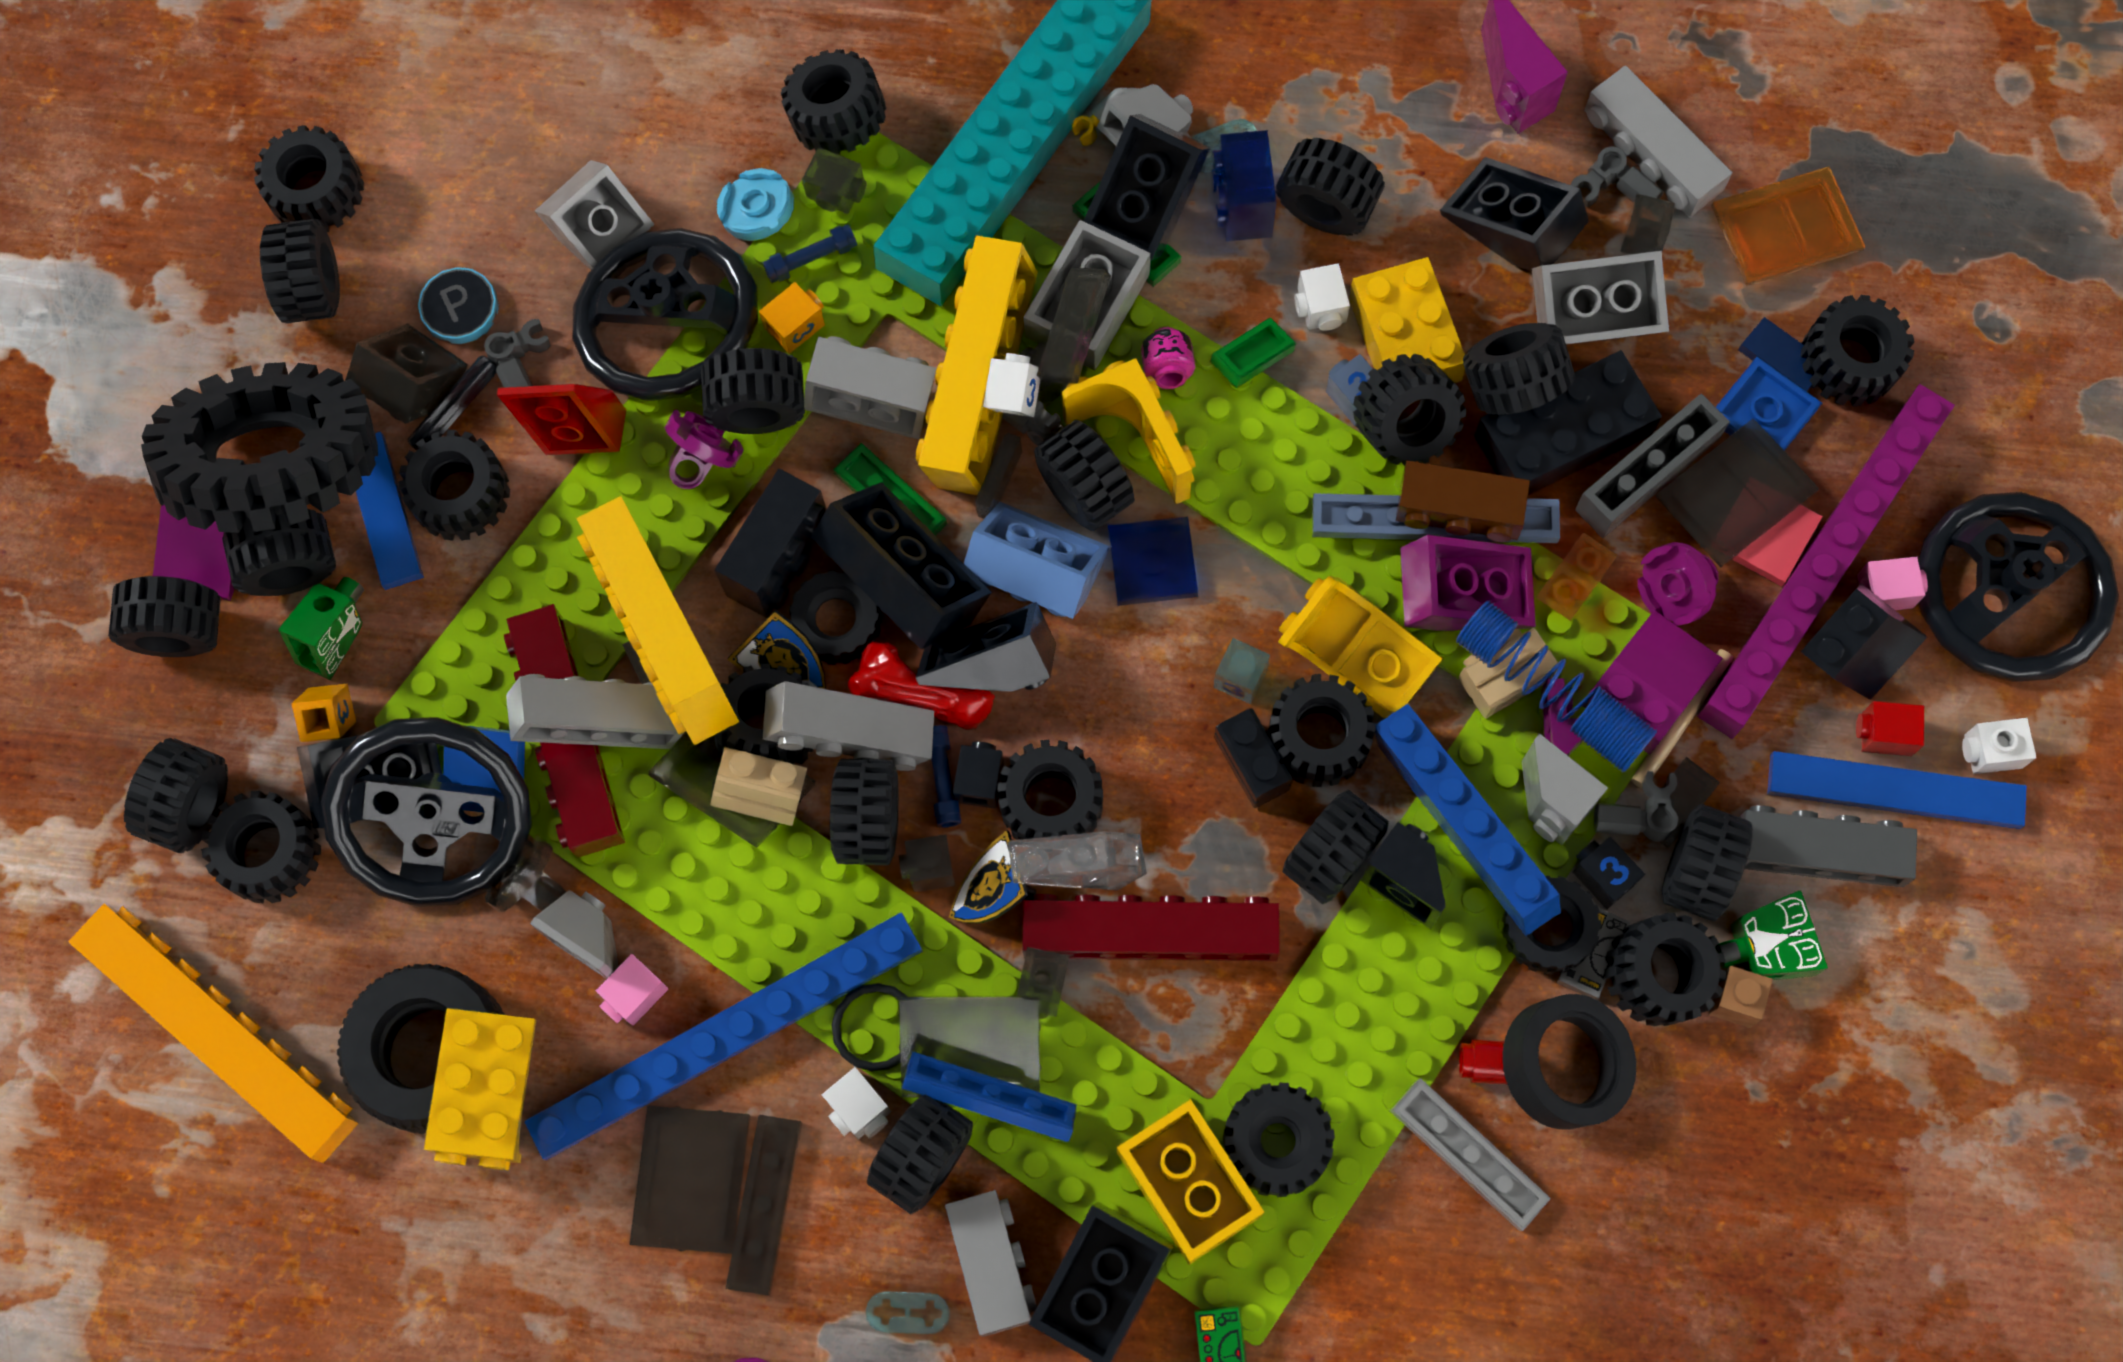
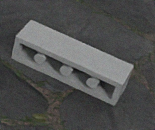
(1657, 141)
(588, 713)
(847, 725)

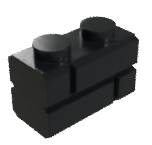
(1253, 757)

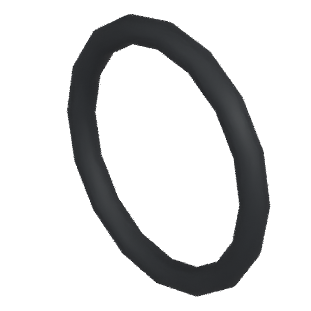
(836, 1029)

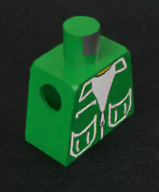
(323, 627)
(1776, 941)

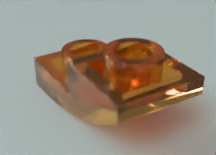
(1576, 576)

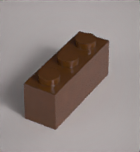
(1462, 501)

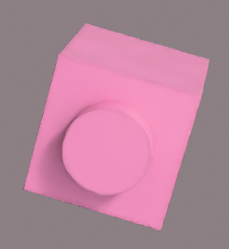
(1895, 581)
(630, 991)

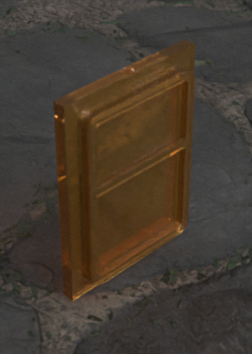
(1788, 226)

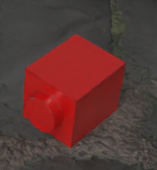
(1891, 728)

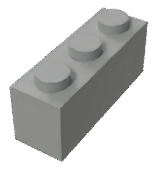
(991, 1263)

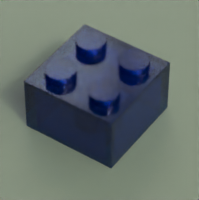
(1244, 186)

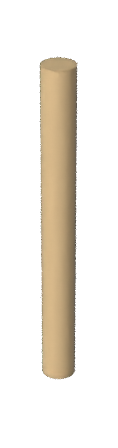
(1660, 753)

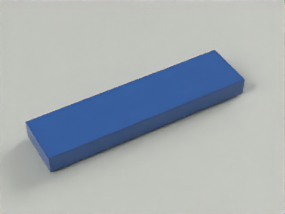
(388, 523)
(990, 1096)

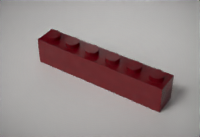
(575, 770)
(1153, 929)

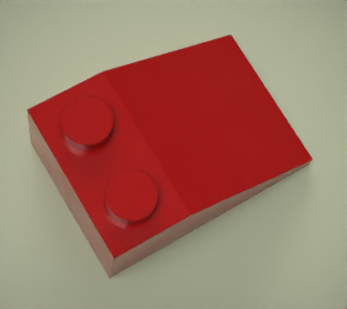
(568, 417)

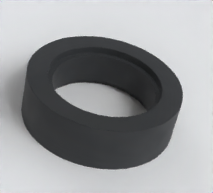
(1614, 1052)

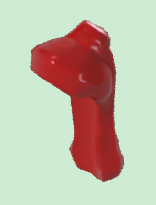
(889, 679)

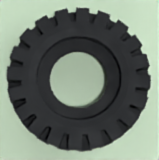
(207, 489)

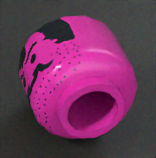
(1168, 357)

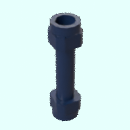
(840, 240)
(947, 809)

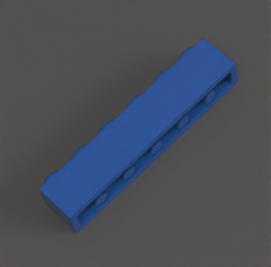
(1468, 820)

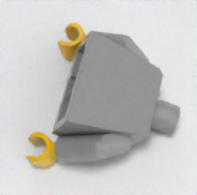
(1114, 111)

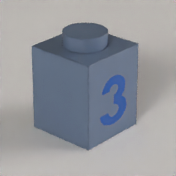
(1344, 383)

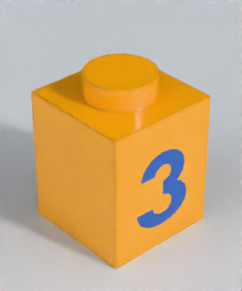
(793, 317)
(323, 712)

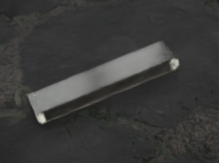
(764, 1205)

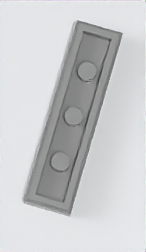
(1470, 1154)

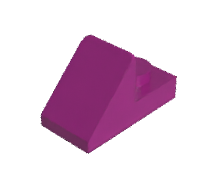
(1559, 732)

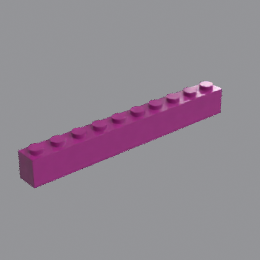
(1825, 562)

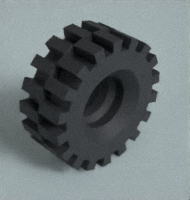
(1299, 1113)

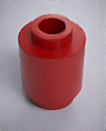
(1482, 1061)

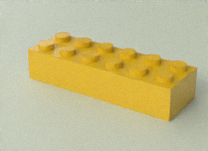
(985, 327)
(654, 622)

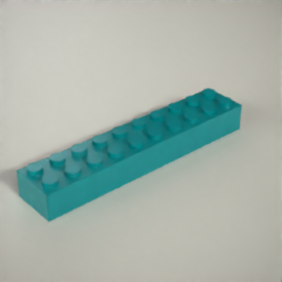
(1007, 141)

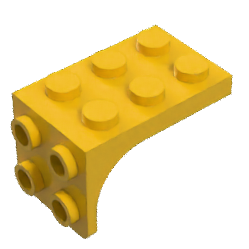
(1130, 395)
(1359, 644)
(480, 1088)

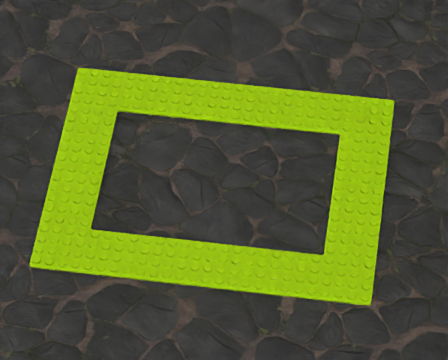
(1376, 994)

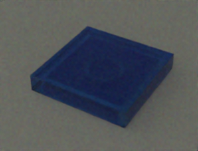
(1153, 561)

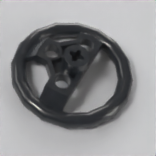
(663, 302)
(2015, 581)
(426, 807)

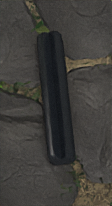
(455, 401)

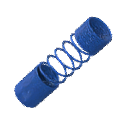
(1603, 724)

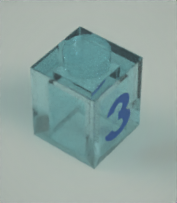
(1241, 670)

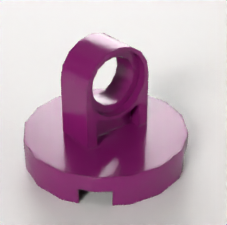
(700, 444)
(1678, 582)

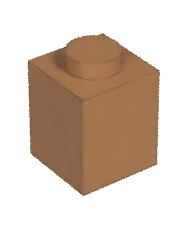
(1742, 998)

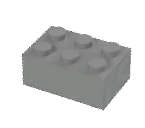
(1091, 249)
(1603, 297)
(869, 386)

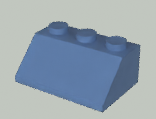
(1035, 559)

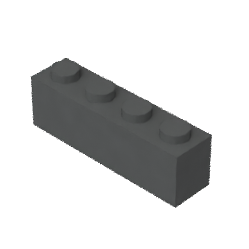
(1652, 465)
(1831, 847)

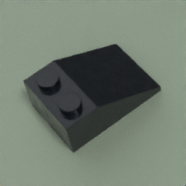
(1517, 213)
(993, 655)
(402, 761)

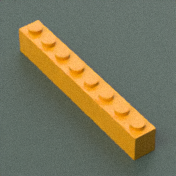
(214, 1032)

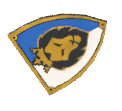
(782, 644)
(989, 886)

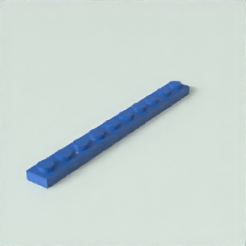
(722, 1036)

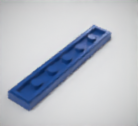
(1897, 790)

